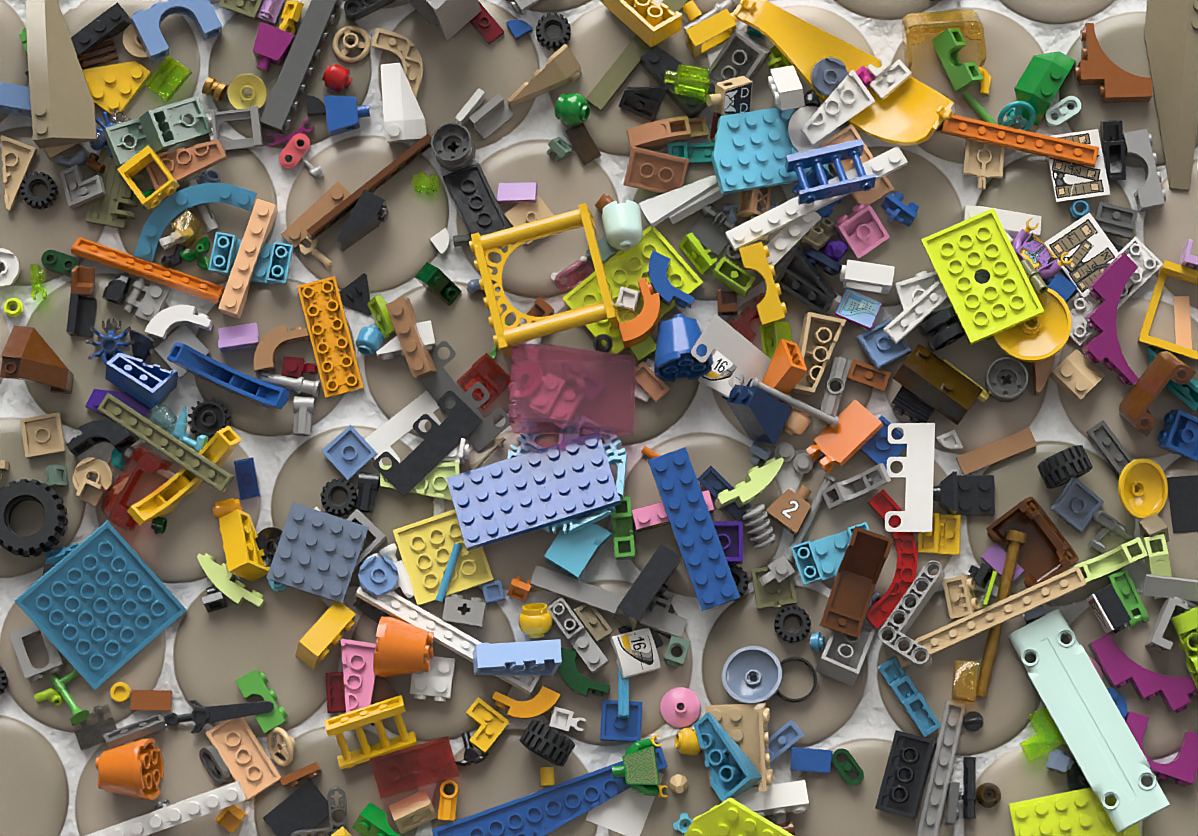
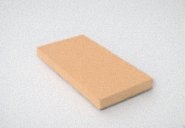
(882, 185)
(244, 756)

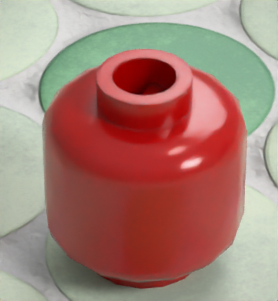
(337, 78)

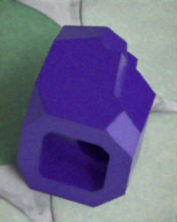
(835, 250)

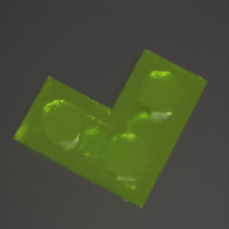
(1046, 735)

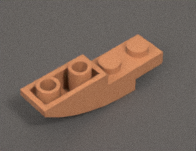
(667, 130)

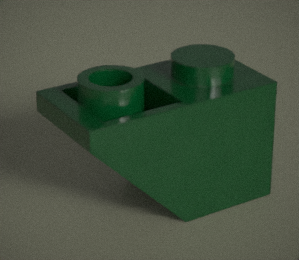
(438, 283)

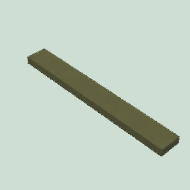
(624, 65)
(166, 443)

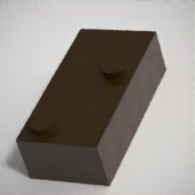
(937, 384)

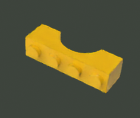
(755, 259)

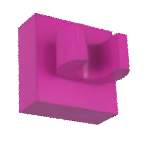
(865, 76)

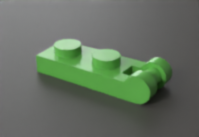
(1129, 596)

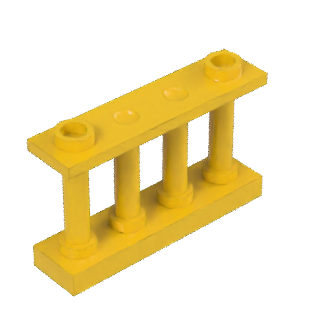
(370, 714)

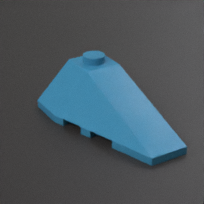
(727, 764)

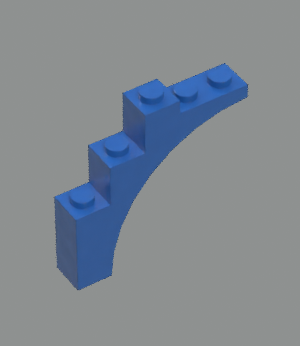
(227, 377)

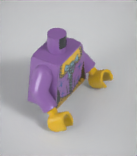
(1041, 257)

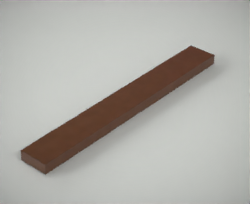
(371, 186)

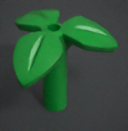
(202, 246)

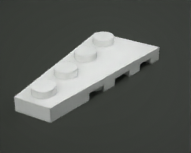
(843, 104)

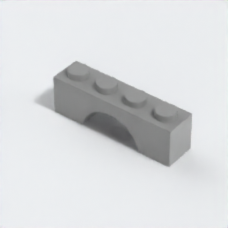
(1139, 148)

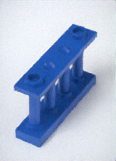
(825, 155)

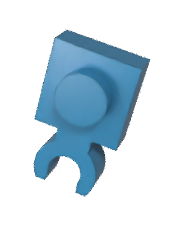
(57, 554)

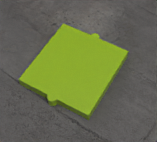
(989, 589)

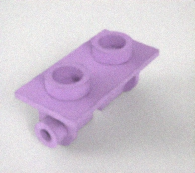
(270, 10)

